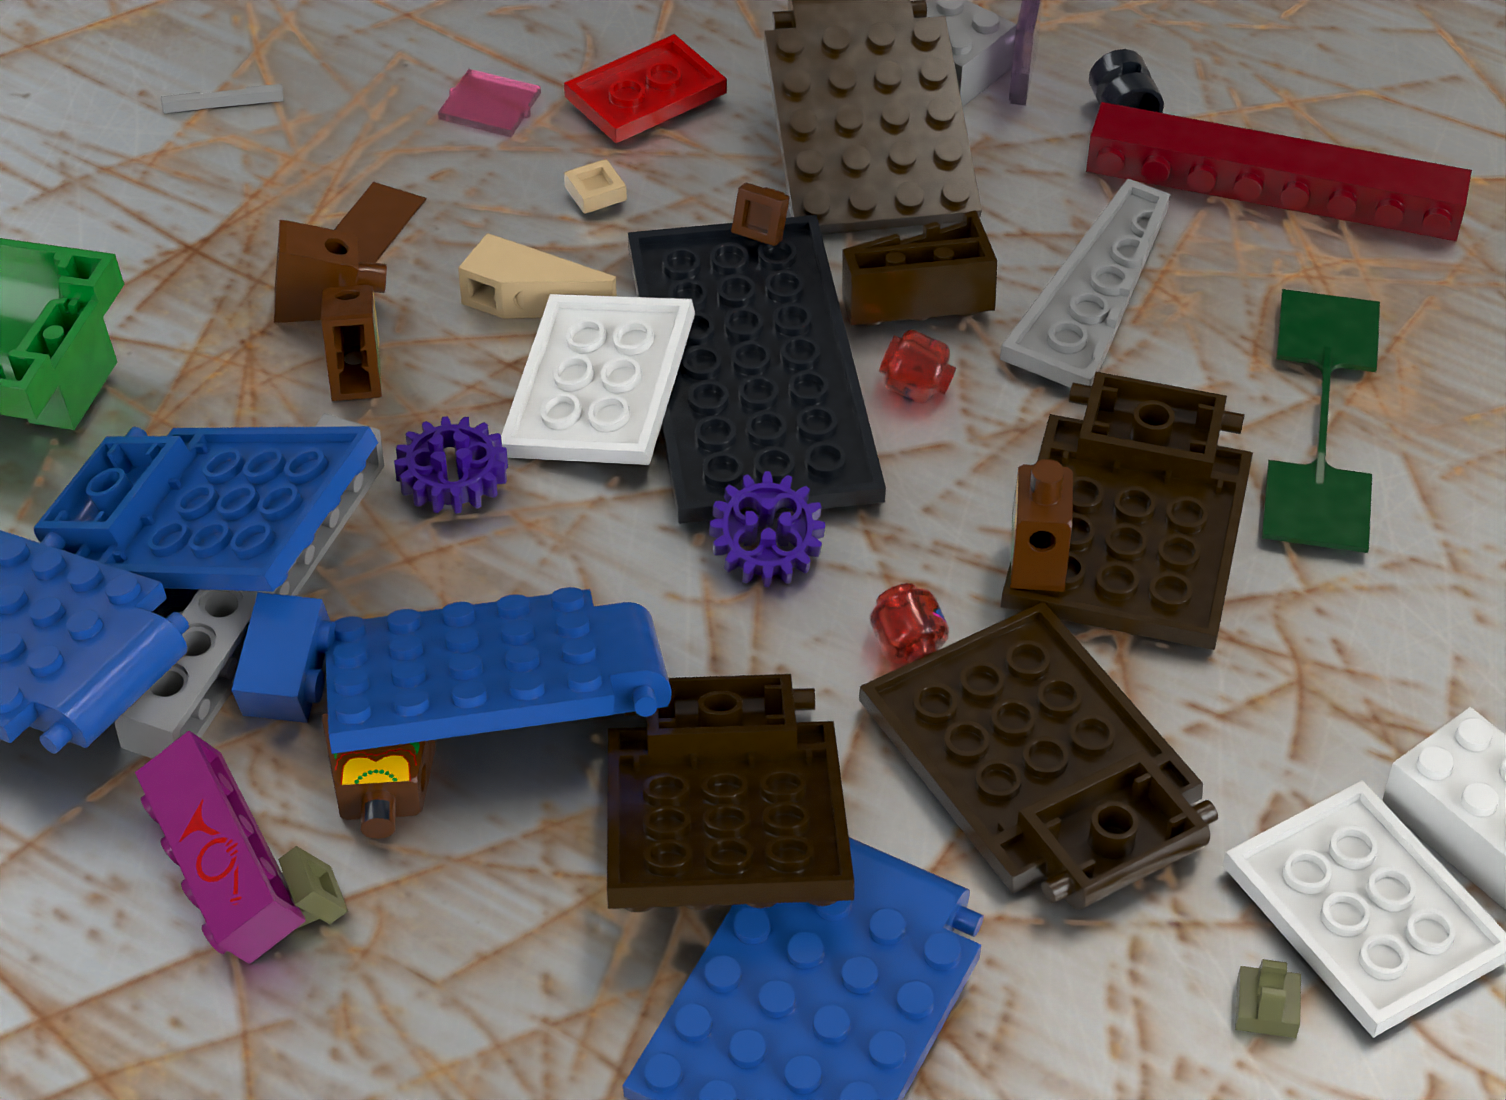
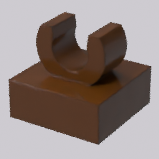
(760, 213)

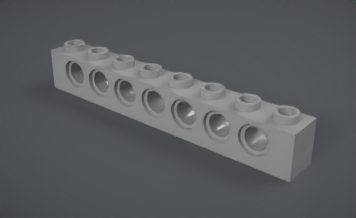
(218, 623)

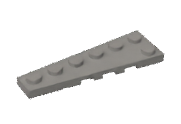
(1083, 304)

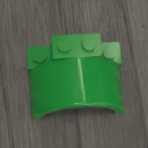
(54, 330)

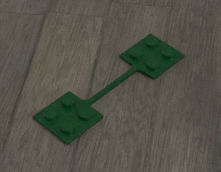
(1315, 500)

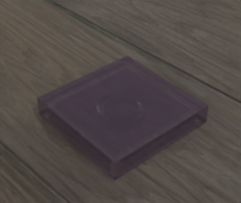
(1025, 50)

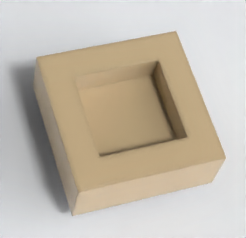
(595, 186)

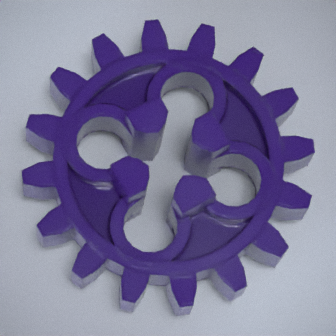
(423, 464)
(767, 559)

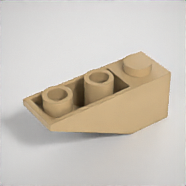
(518, 279)

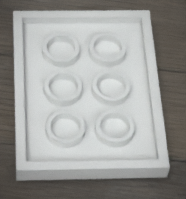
(598, 379)
(1368, 907)

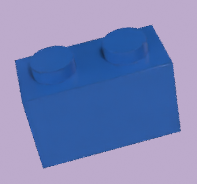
(283, 658)

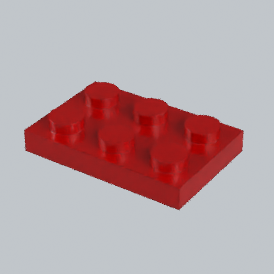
(645, 88)

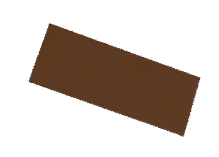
(379, 219)

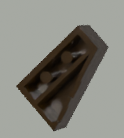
(921, 276)

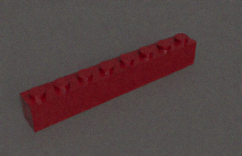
(1279, 171)

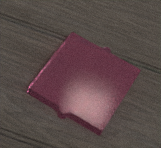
(489, 102)

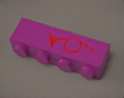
(218, 849)

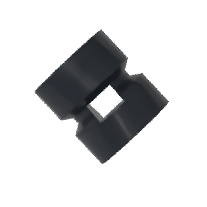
(1125, 81)

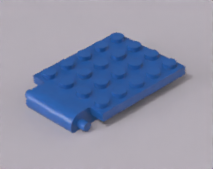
(206, 502)
(76, 642)
(490, 668)
(818, 995)

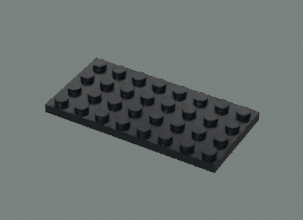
(762, 368)

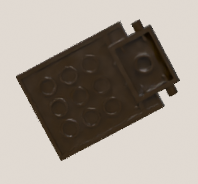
(869, 115)
(1149, 510)
(1042, 759)
(727, 801)

